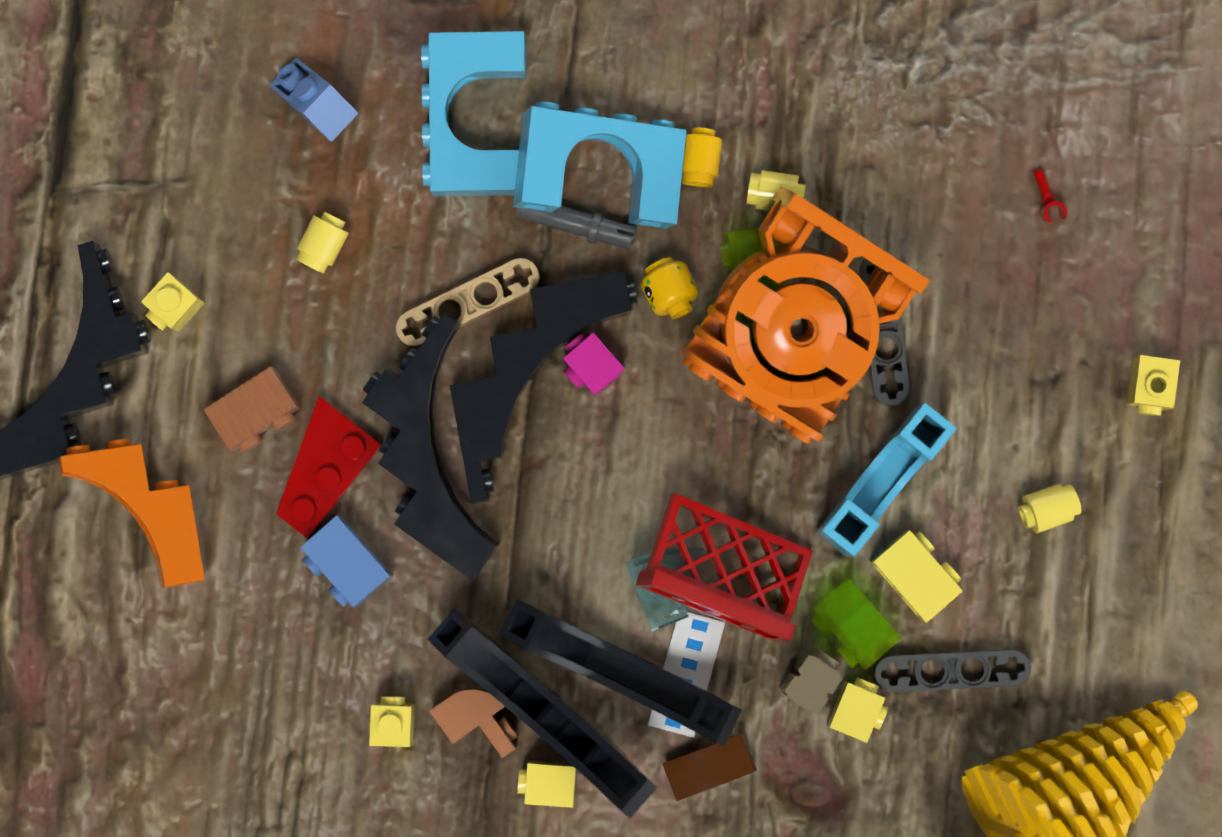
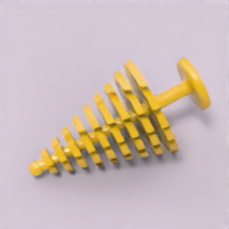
(1081, 780)

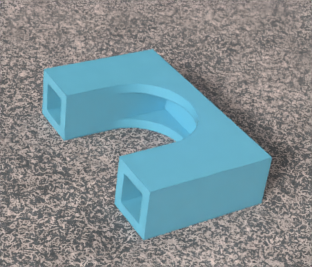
(452, 63)
(651, 150)
(901, 457)

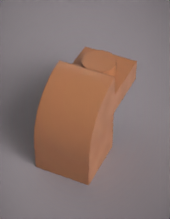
(475, 708)

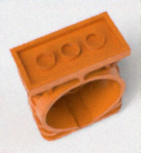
(723, 344)

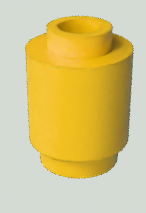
(701, 158)

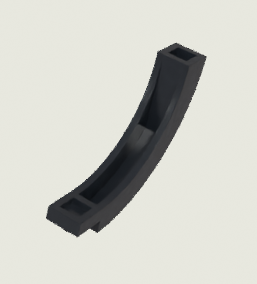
(620, 671)

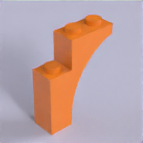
(162, 514)

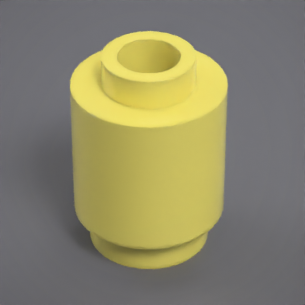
(765, 186)
(322, 242)
(1049, 507)

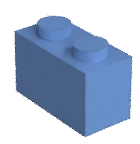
(345, 562)

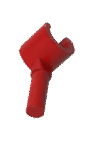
(1047, 198)

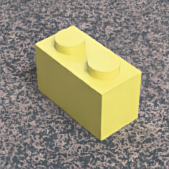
(917, 575)

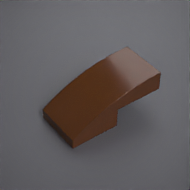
(709, 767)

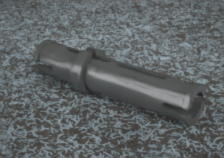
(583, 224)

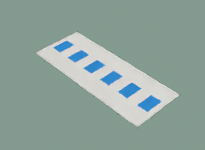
(691, 658)

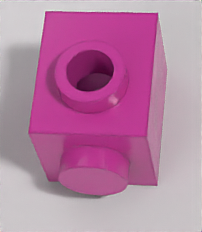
(591, 364)

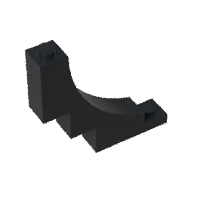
(486, 405)

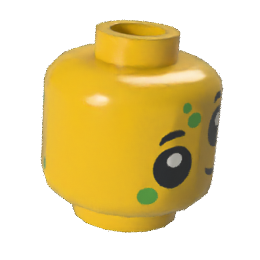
(669, 288)

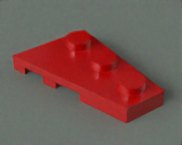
(325, 467)

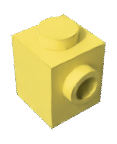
(171, 303)
(1153, 384)
(858, 710)
(392, 722)
(548, 783)

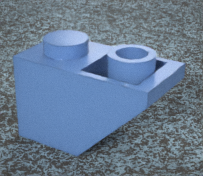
(313, 99)

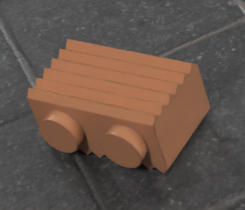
(253, 410)

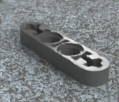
(894, 331)
(951, 665)

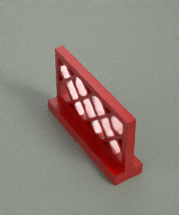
(714, 601)

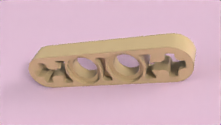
(465, 297)

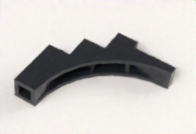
(82, 385)
(407, 402)
(543, 712)

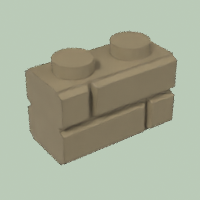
(812, 680)

